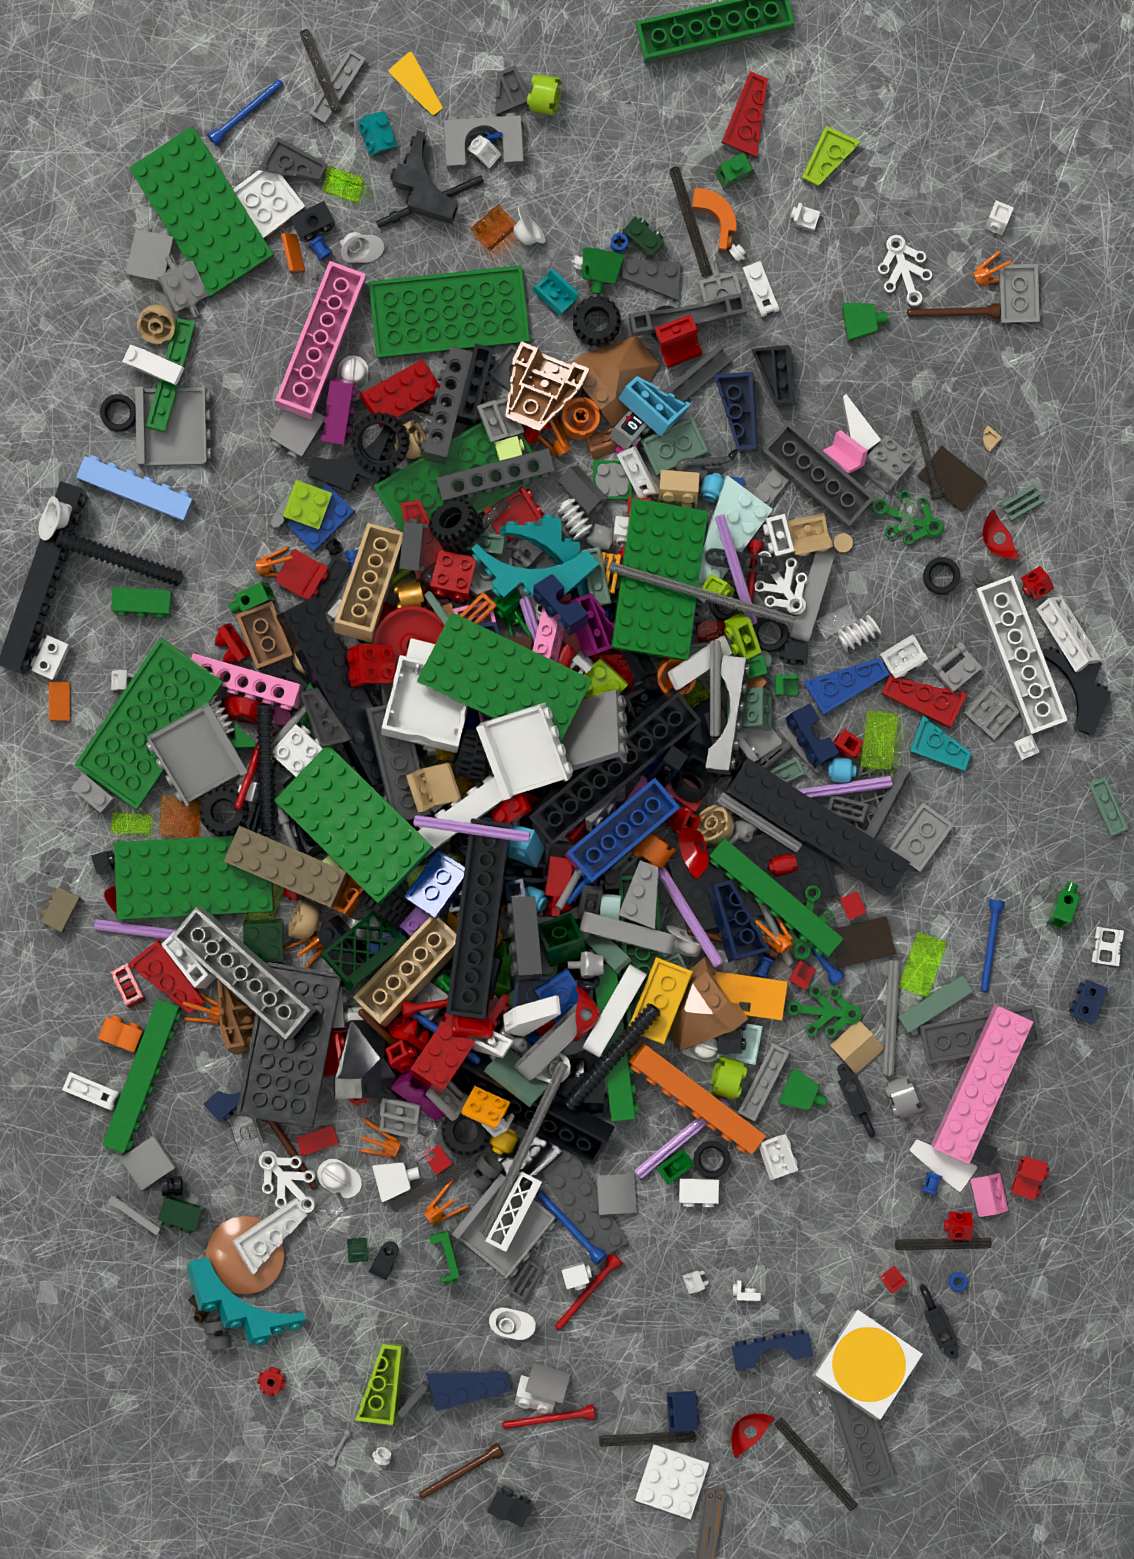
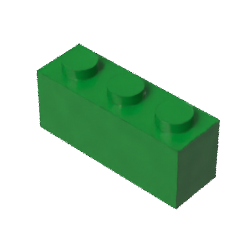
(141, 602)

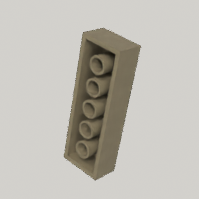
(286, 867)

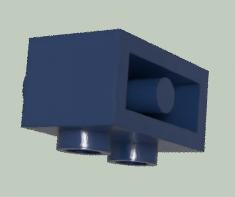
(1088, 1001)
(682, 1411)

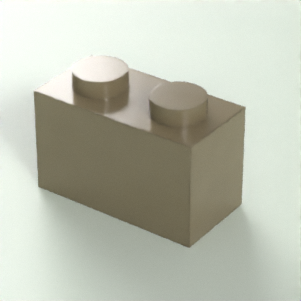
(60, 909)

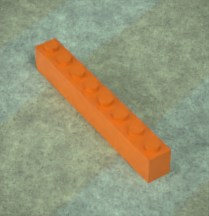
(697, 1098)

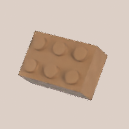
(264, 636)

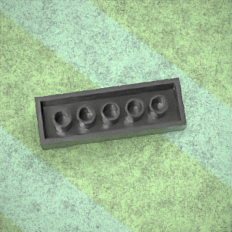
(818, 475)

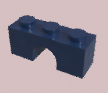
(568, 617)
(816, 750)

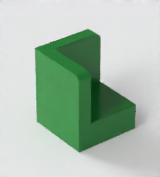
(786, 685)

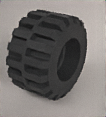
(596, 304)
(456, 525)
(470, 757)
(209, 821)
(392, 909)
(460, 1147)

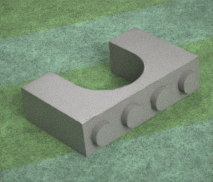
(459, 130)

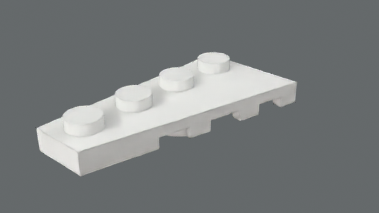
(263, 1238)

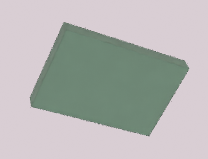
(676, 444)
(509, 1077)

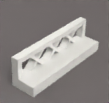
(1068, 634)
(520, 1214)

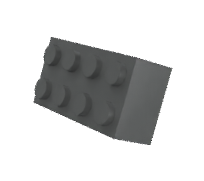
(524, 938)

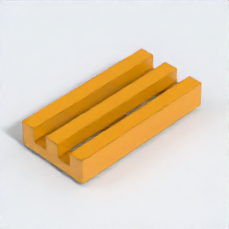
(615, 577)

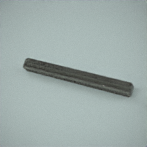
(320, 71)
(934, 1244)
(647, 1438)

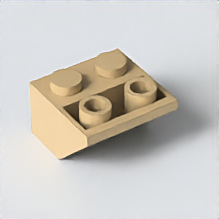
(679, 488)

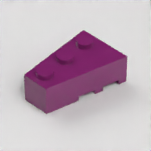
(339, 410)
(598, 633)
(414, 1092)

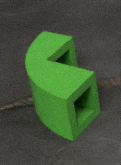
(503, 980)

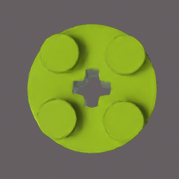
(545, 94)
(727, 1078)

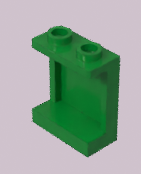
(445, 1238)

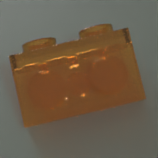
(493, 227)

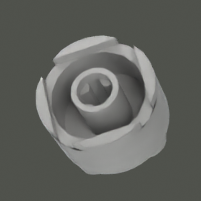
(904, 1097)

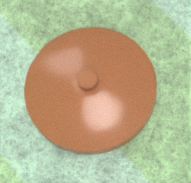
(229, 1264)

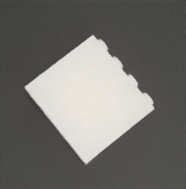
(524, 750)

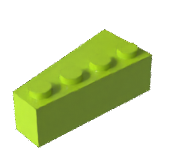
(384, 1387)

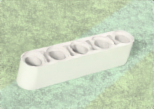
(614, 1011)

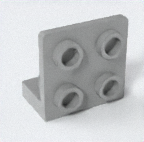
(887, 463)
(757, 742)

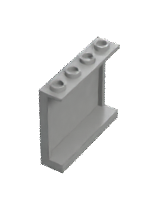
(186, 431)
(597, 731)
(195, 753)
(528, 1234)

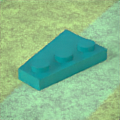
(939, 747)

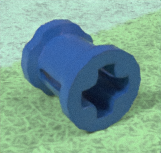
(623, 239)
(320, 248)
(763, 966)
(931, 1183)

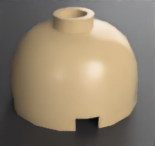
(156, 323)
(416, 436)
(716, 824)
(304, 921)

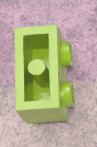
(742, 636)

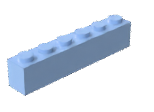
(134, 488)

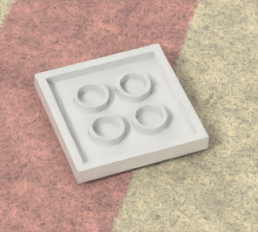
(268, 200)
(672, 1481)

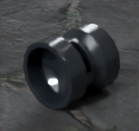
(171, 1186)

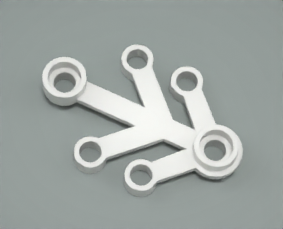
(903, 267)
(784, 586)
(285, 1179)

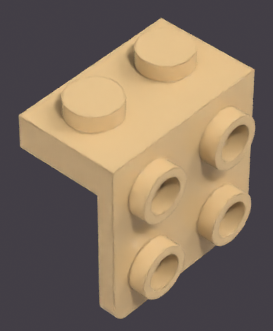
(809, 534)
(433, 786)

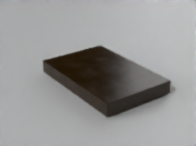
(955, 477)
(864, 942)

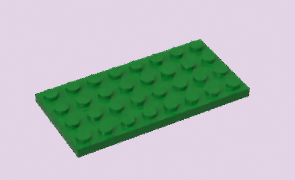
(201, 211)
(449, 311)
(464, 453)
(667, 544)
(500, 674)
(158, 694)
(354, 824)
(182, 874)

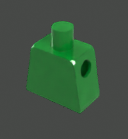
(734, 171)
(600, 267)
(861, 320)
(258, 594)
(1063, 913)
(801, 1092)

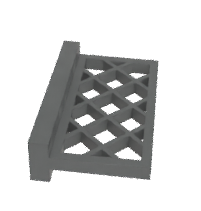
(887, 803)

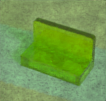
(342, 184)

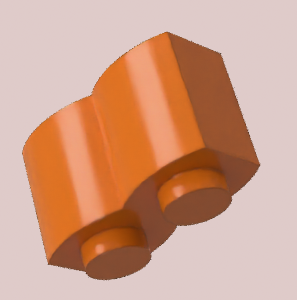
(121, 1034)

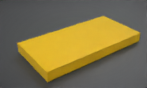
(665, 991)

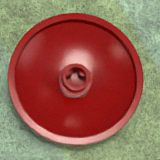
(407, 623)

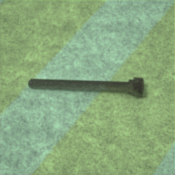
(937, 491)

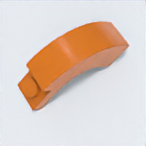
(716, 205)

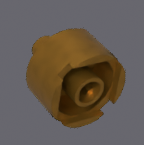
(410, 593)

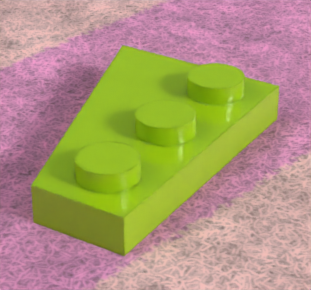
(828, 155)

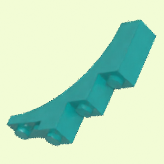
(548, 538)
(510, 578)
(234, 1312)

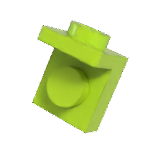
(719, 586)

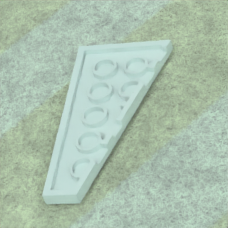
(744, 517)

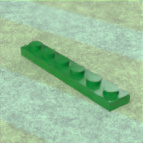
(165, 391)

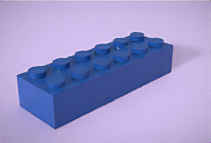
(621, 831)

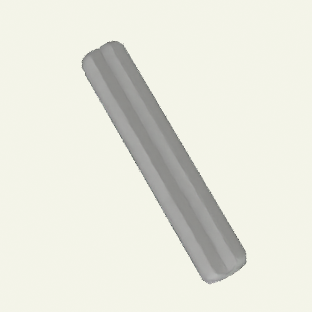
(787, 734)

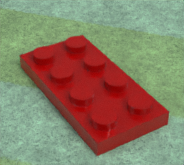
(401, 391)

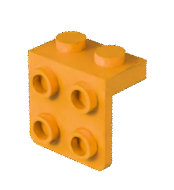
(485, 1107)

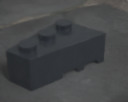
(778, 373)
(331, 932)

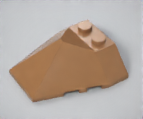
(612, 370)
(541, 386)
(704, 1010)
(235, 1020)

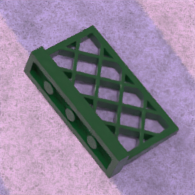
(370, 965)

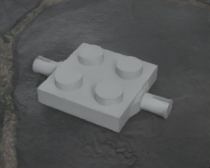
(182, 286)
(719, 286)

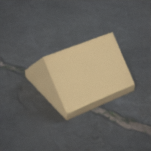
(857, 1047)

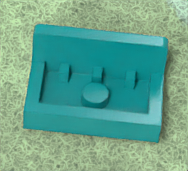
(377, 133)
(556, 292)

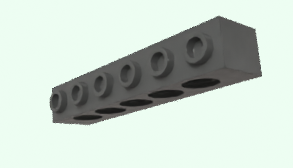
(438, 450)
(541, 457)

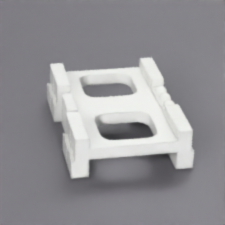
(1113, 947)

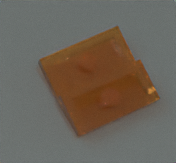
(179, 819)

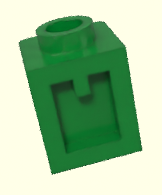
(506, 606)

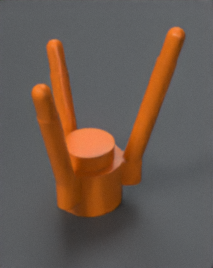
(983, 274)
(561, 445)
(265, 565)
(314, 942)
(780, 943)
(213, 1012)
(389, 1146)
(436, 1213)

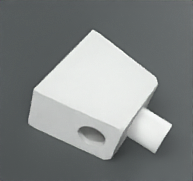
(394, 1179)

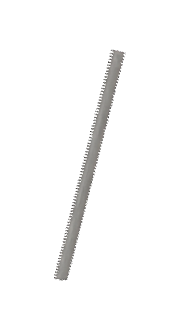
(704, 594)
(524, 1148)

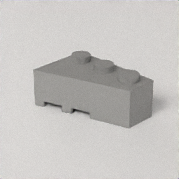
(642, 895)

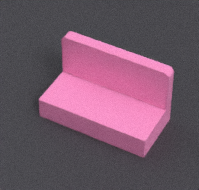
(846, 452)
(989, 1195)

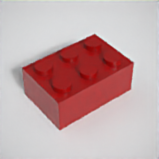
(441, 1058)

